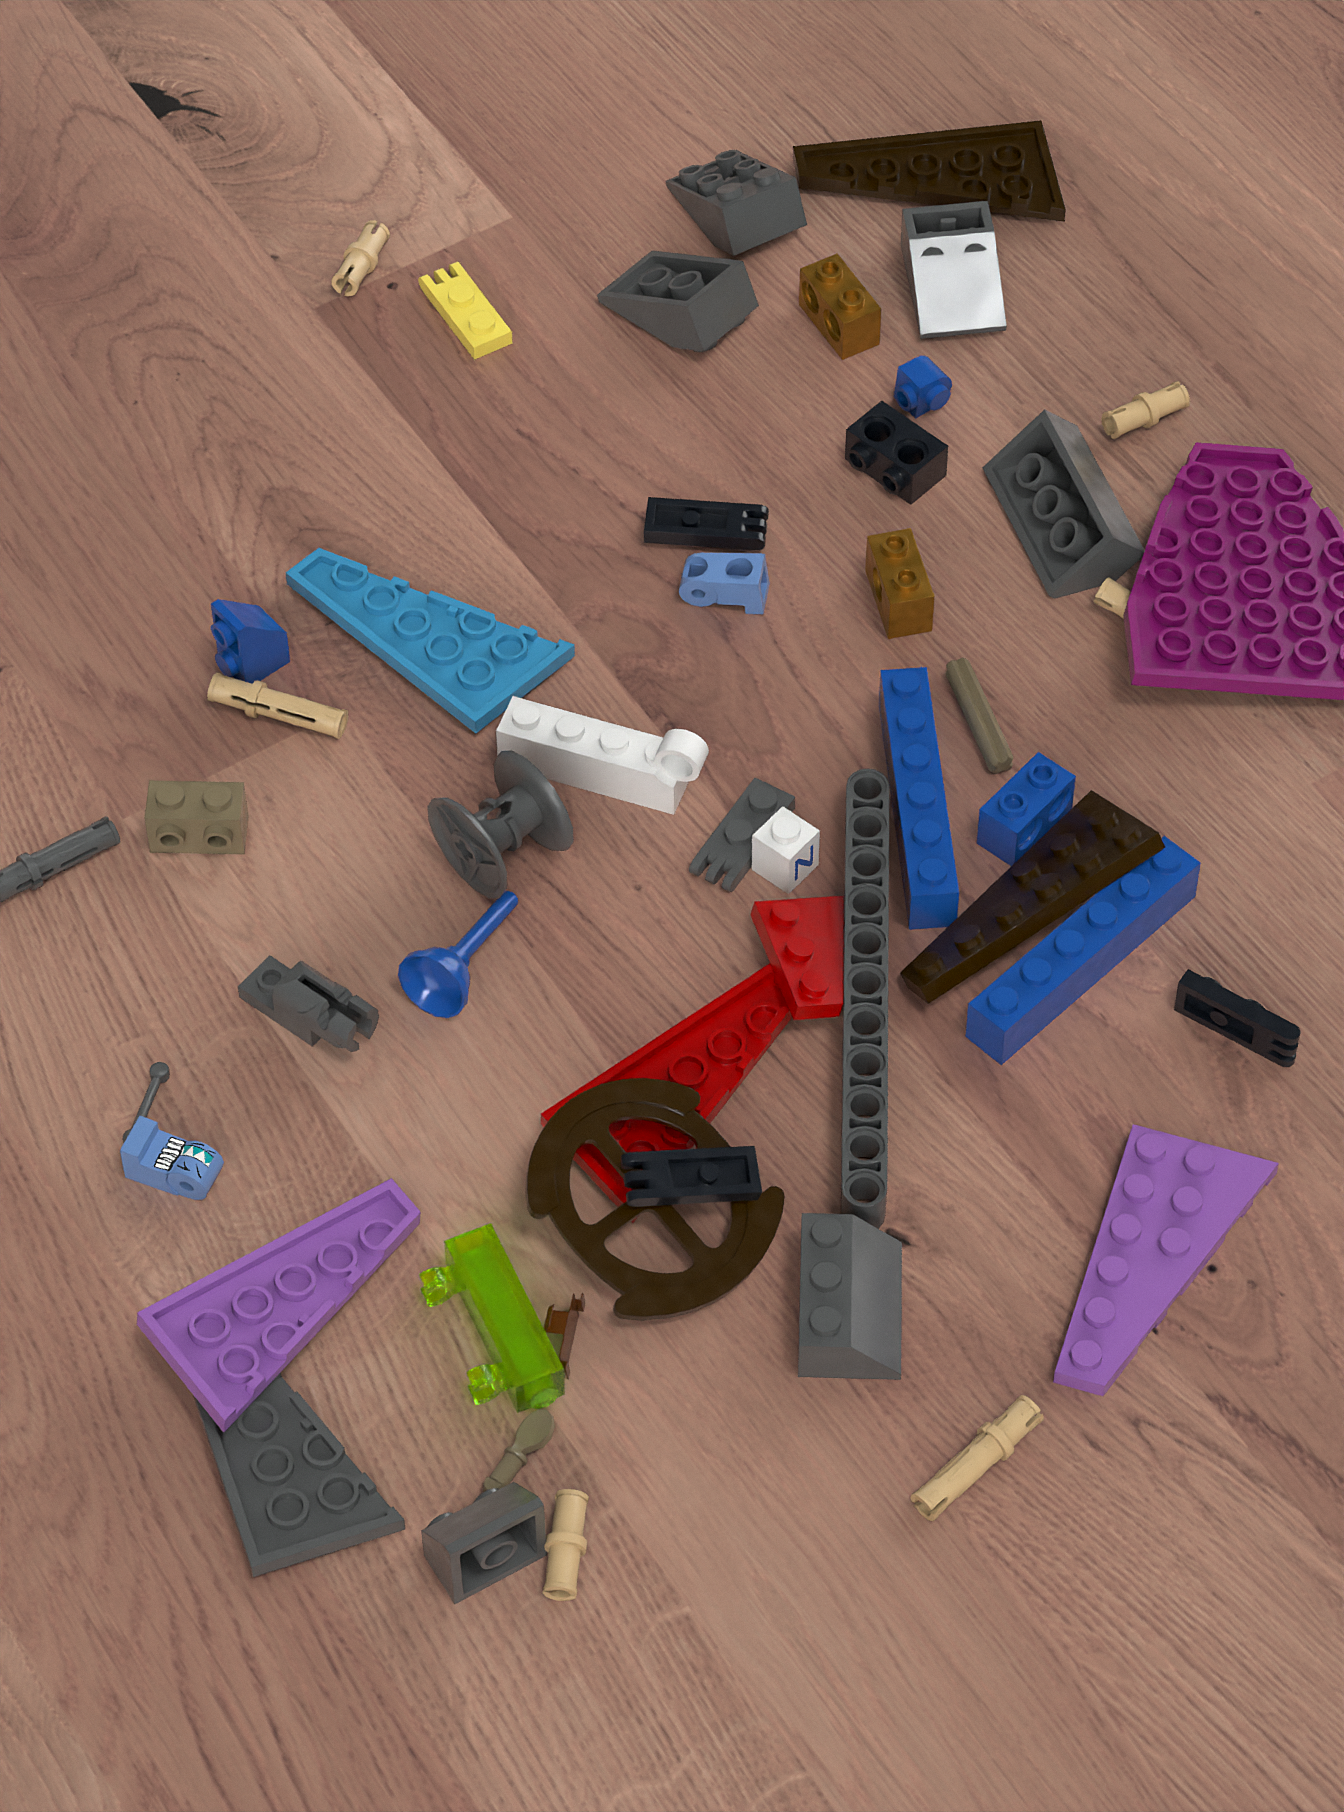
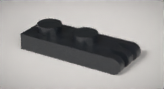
(705, 523)
(1237, 1018)
(691, 1176)

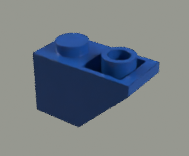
(247, 641)

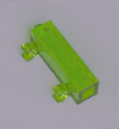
(503, 1317)

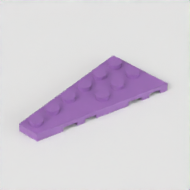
(1156, 1236)
(257, 1313)

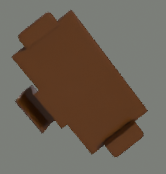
(565, 1323)

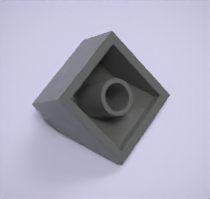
(485, 1540)

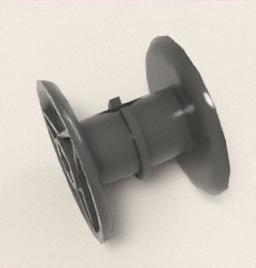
(525, 807)

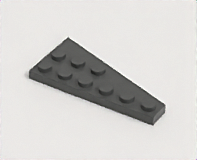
(293, 1483)

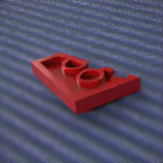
(805, 952)

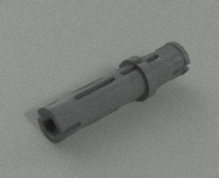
(33, 869)

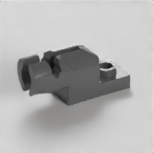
(309, 1004)

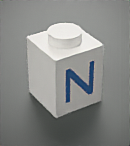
(785, 850)

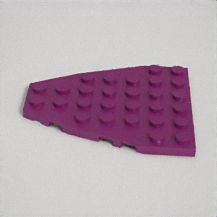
(1240, 582)

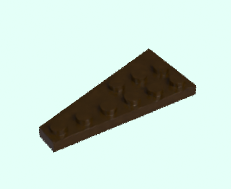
(986, 163)
(1059, 872)

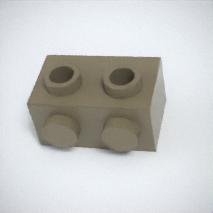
(196, 817)

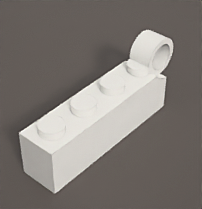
(603, 754)

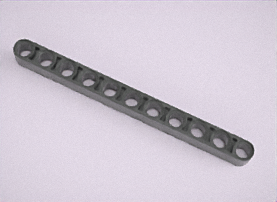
(865, 893)

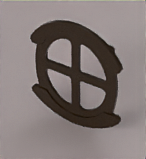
(644, 1292)

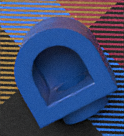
(921, 386)

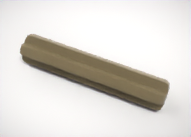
(979, 715)

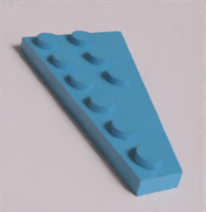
(431, 639)

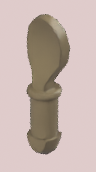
(531, 1435)

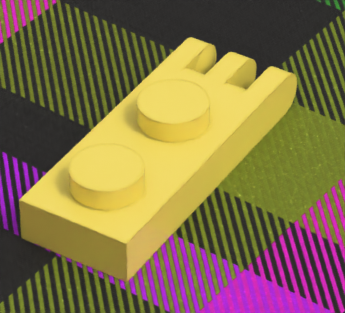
(466, 311)

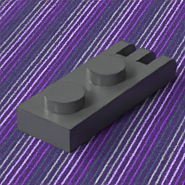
(731, 843)

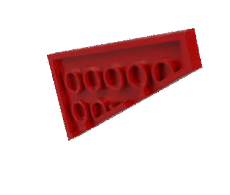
(704, 1052)

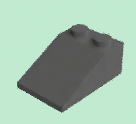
(683, 298)

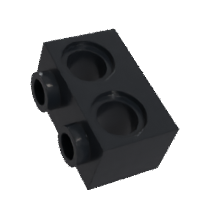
(896, 452)

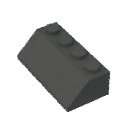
(1062, 507)

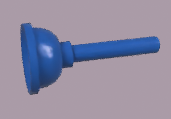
(439, 976)

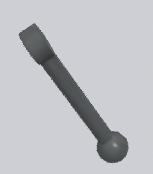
(159, 1074)

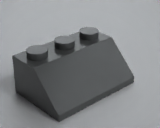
(849, 1299)

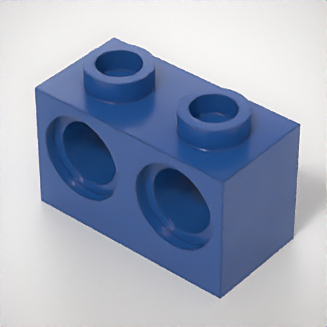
(1025, 808)

